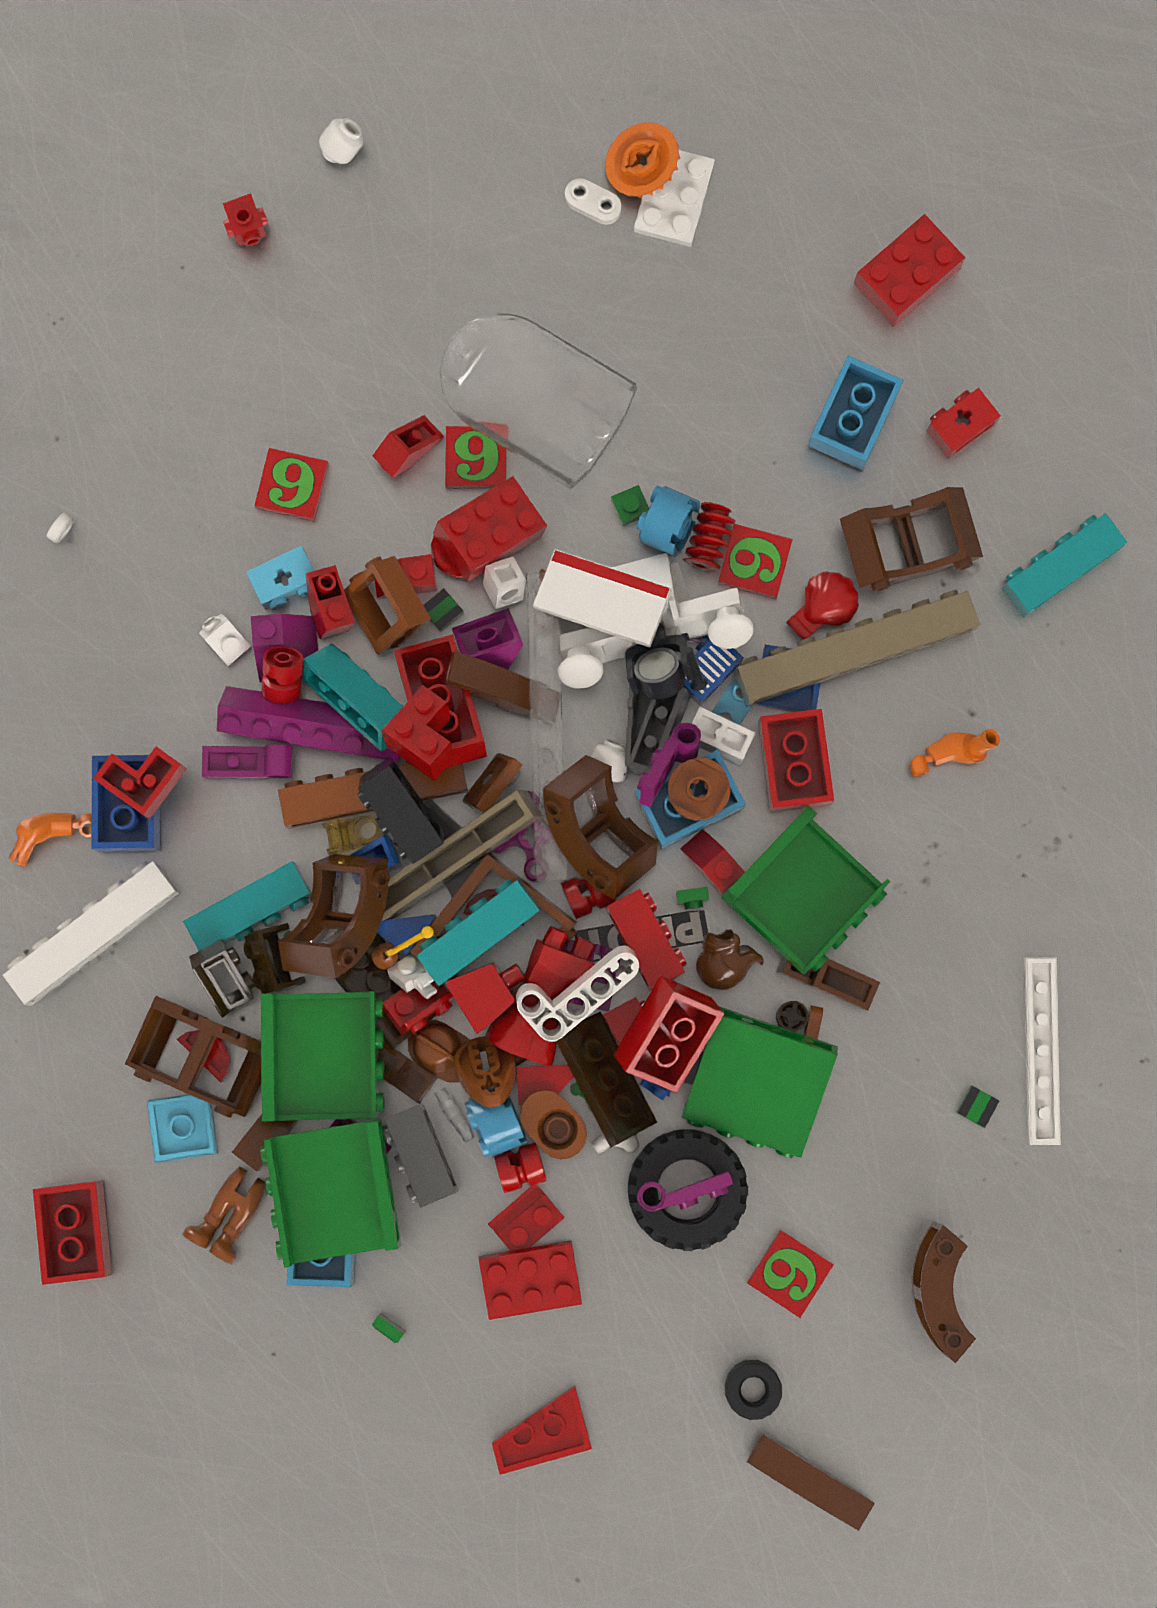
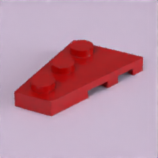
(544, 1436)

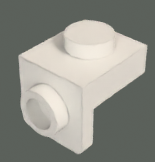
(224, 638)

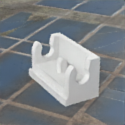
(723, 735)

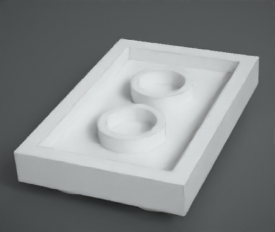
(676, 209)

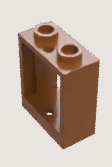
(399, 593)

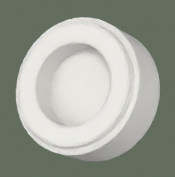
(60, 528)

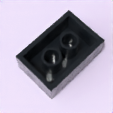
(400, 811)

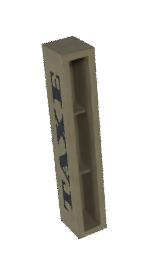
(460, 852)

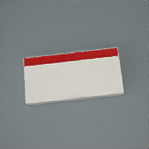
(602, 598)

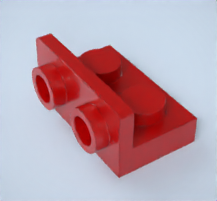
(411, 1009)

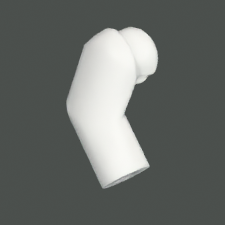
(601, 1144)

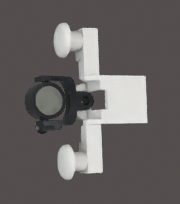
(658, 666)

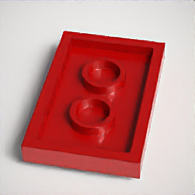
(530, 1280)

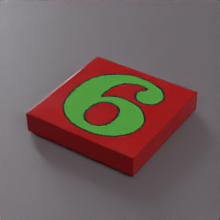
(473, 459)
(291, 484)
(755, 561)
(790, 1273)

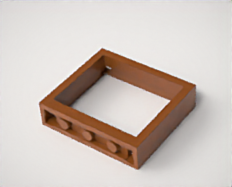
(471, 885)

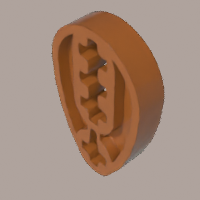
(476, 1081)

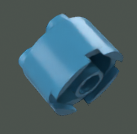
(668, 520)
(497, 1126)

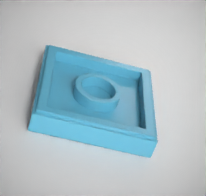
(181, 1127)

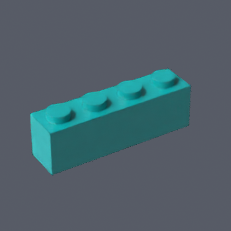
(1063, 565)
(351, 692)
(250, 907)
(479, 931)

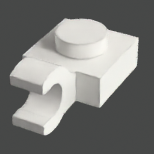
(411, 974)

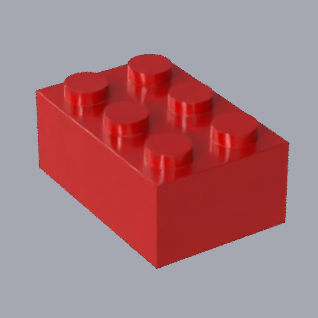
(909, 270)
(489, 528)
(796, 760)
(648, 938)
(668, 1034)
(72, 1232)

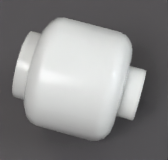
(341, 140)
(613, 754)

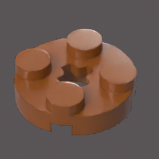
(706, 805)

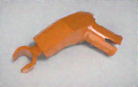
(956, 747)
(43, 826)

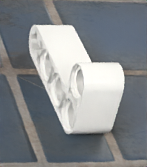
(580, 988)

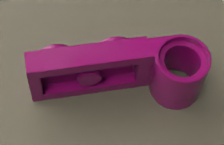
(680, 747)
(247, 761)
(687, 1195)

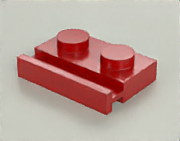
(526, 1219)

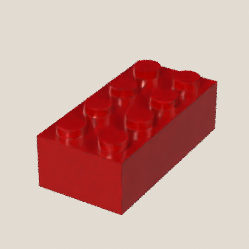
(428, 666)

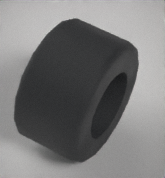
(771, 1398)

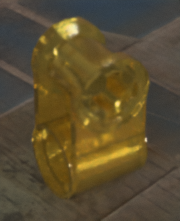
(349, 834)

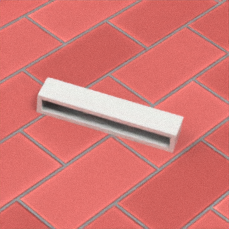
(90, 933)

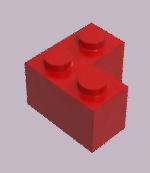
(415, 733)
(141, 788)

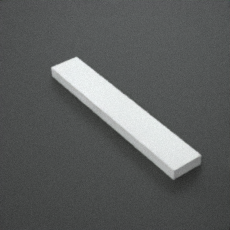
(1042, 1051)

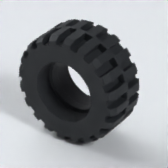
(722, 1216)

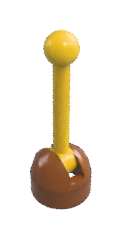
(392, 951)

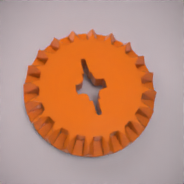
(623, 157)

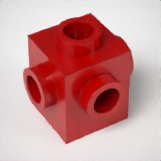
(245, 220)

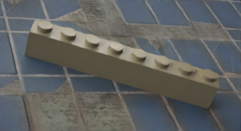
(856, 648)

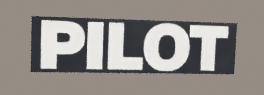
(685, 927)

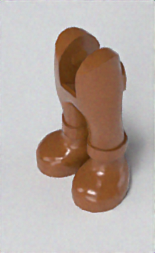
(225, 1199)

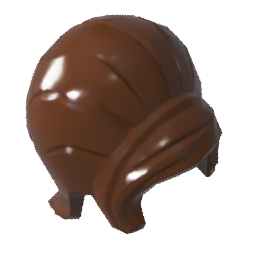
(724, 961)

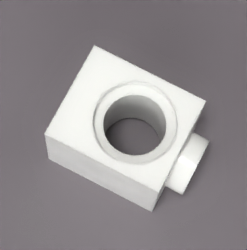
(504, 582)

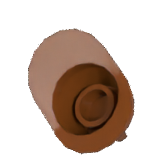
(435, 1049)
(553, 1124)

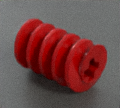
(709, 536)

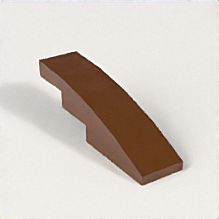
(490, 682)
(405, 1073)
(810, 1482)

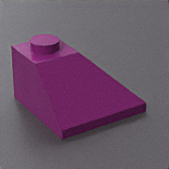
(282, 630)
(490, 638)

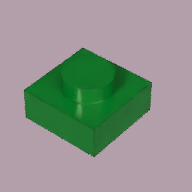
(630, 505)
(692, 897)

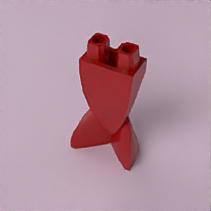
(553, 972)

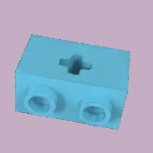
(268, 583)

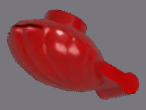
(828, 601)

